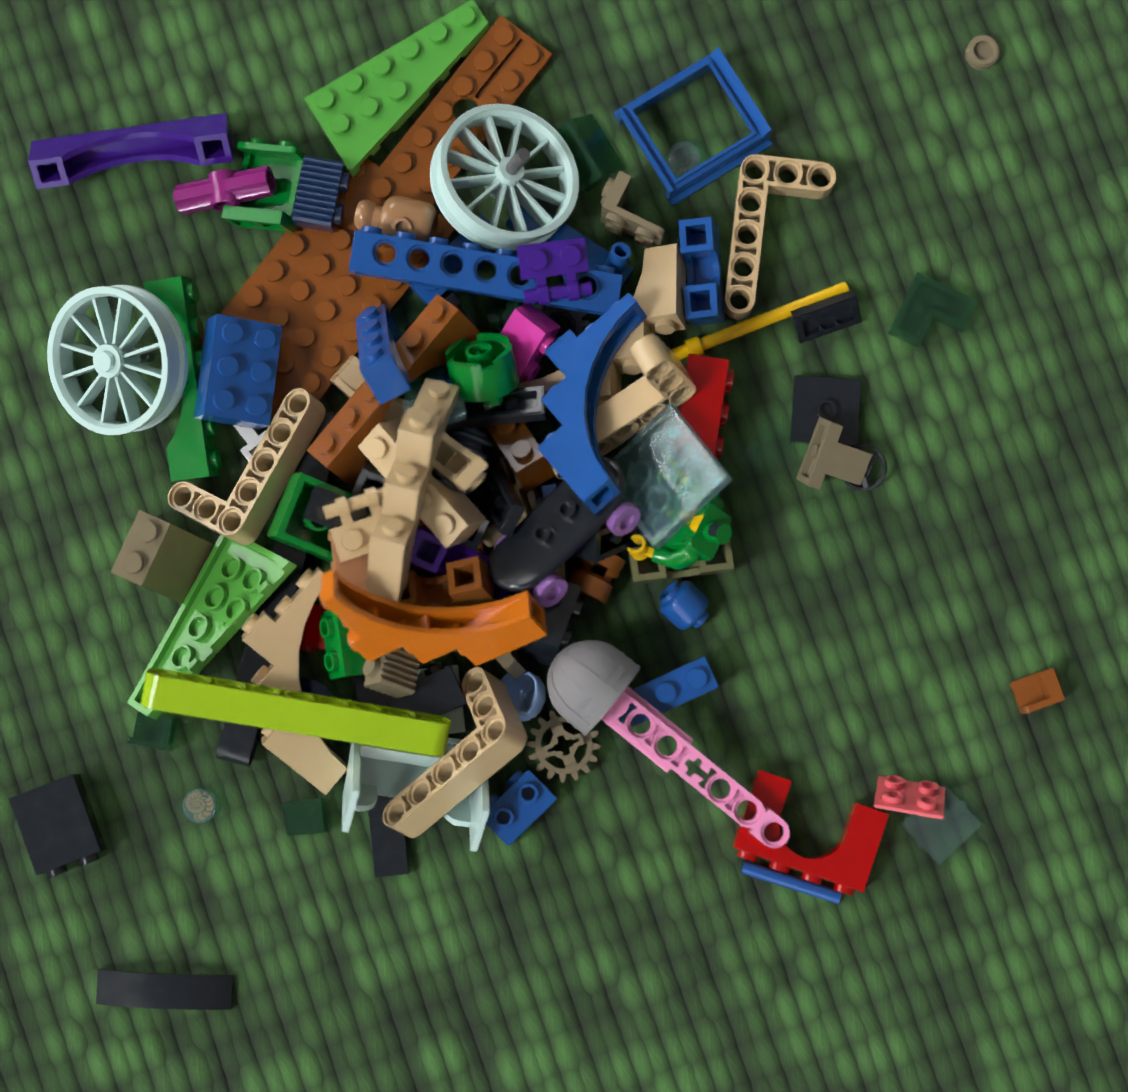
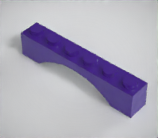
(72, 157)

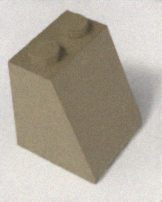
(161, 557)

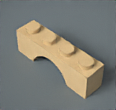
(444, 511)

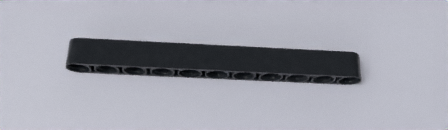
(240, 741)

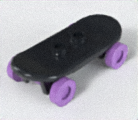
(553, 535)

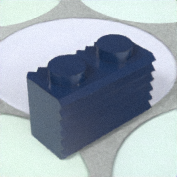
(320, 194)

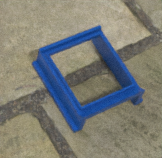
(718, 165)

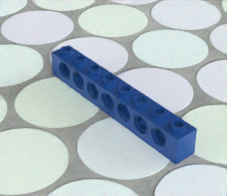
(365, 263)

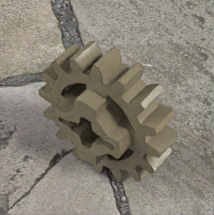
(569, 760)

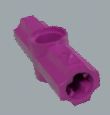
(224, 188)

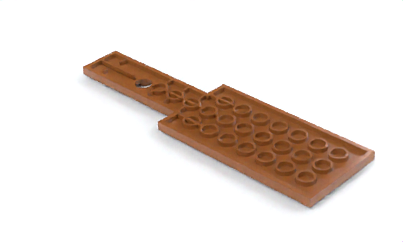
(306, 273)

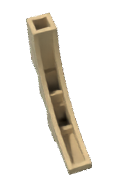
(662, 301)
(453, 461)
(406, 488)
(279, 643)

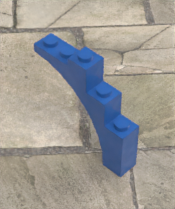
(573, 401)

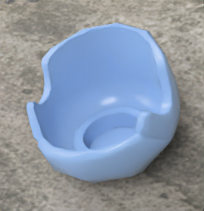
(526, 693)

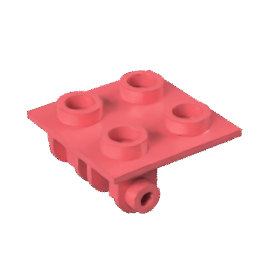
(910, 797)

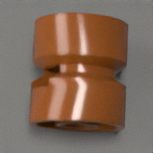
(593, 585)

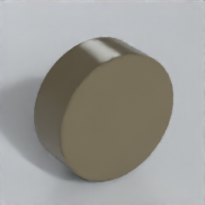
(982, 52)

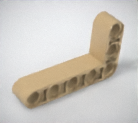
(754, 221)
(636, 405)
(257, 477)
(468, 764)

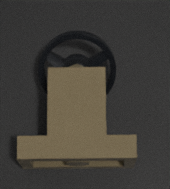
(838, 460)

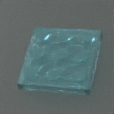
(669, 475)

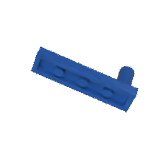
(596, 255)

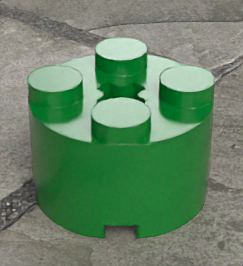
(483, 368)

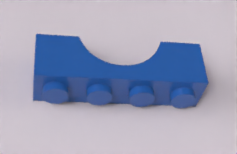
(378, 353)

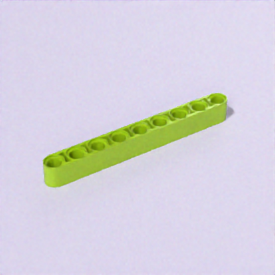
(295, 712)

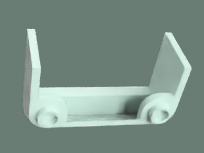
(389, 771)

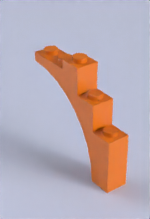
(429, 632)

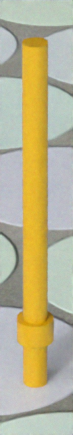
(699, 345)

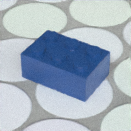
(238, 371)

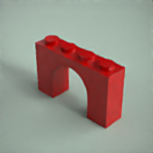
(845, 864)

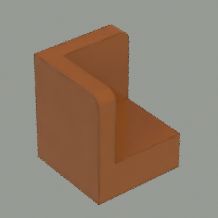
(1037, 691)

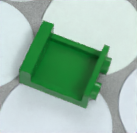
(275, 211)
(339, 657)

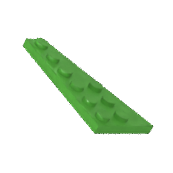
(386, 90)
(220, 601)

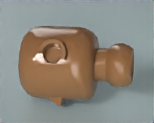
(401, 215)

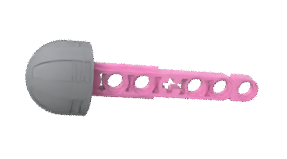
(591, 685)

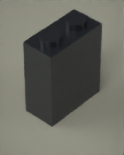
(58, 825)

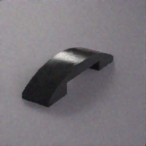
(164, 990)

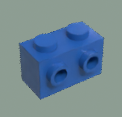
(518, 806)

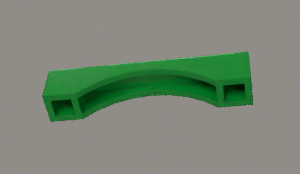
(193, 447)

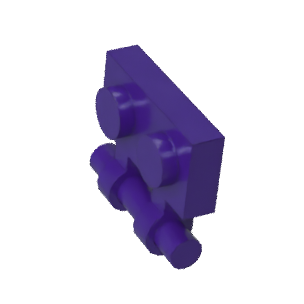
(552, 260)

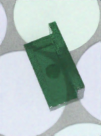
(591, 151)

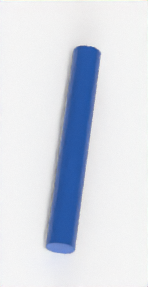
(791, 882)

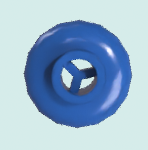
(684, 604)

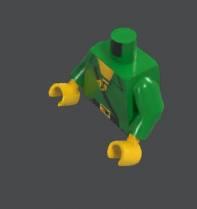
(693, 542)

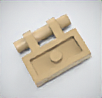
(352, 537)

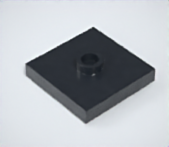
(829, 398)

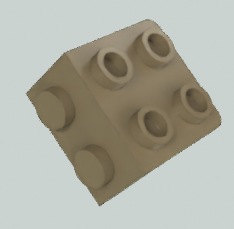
(621, 221)

